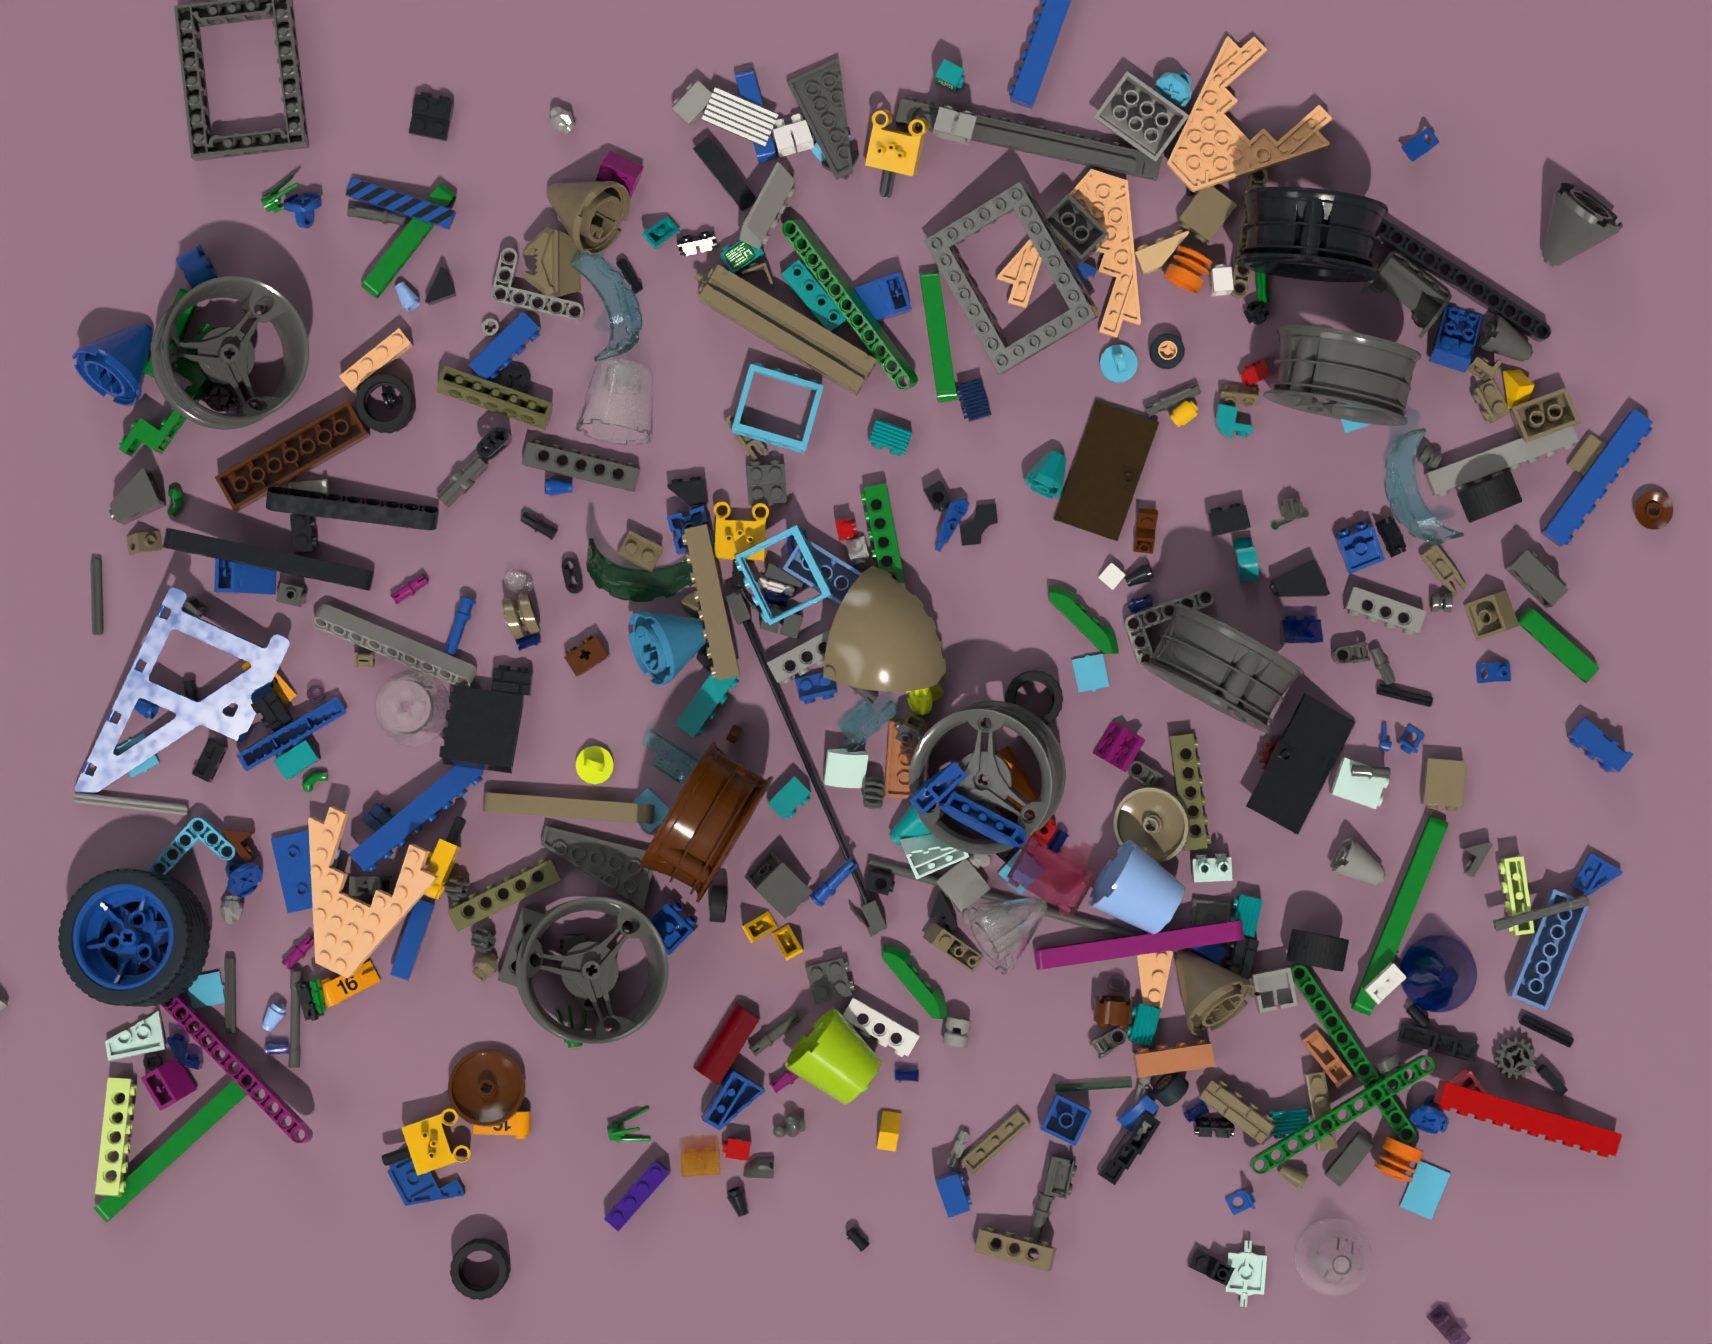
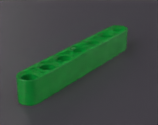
(404, 246)
(938, 336)

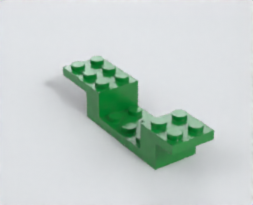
(157, 439)

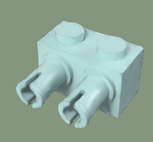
(1211, 869)

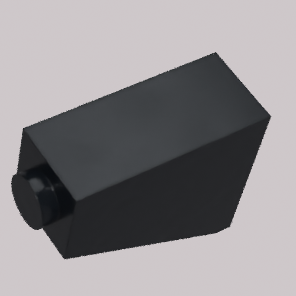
(1300, 582)

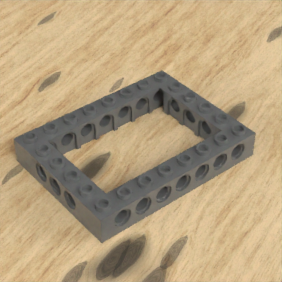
(202, 144)
(1081, 306)

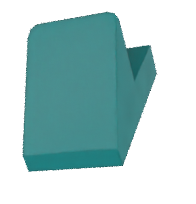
(661, 232)

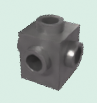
(910, 729)

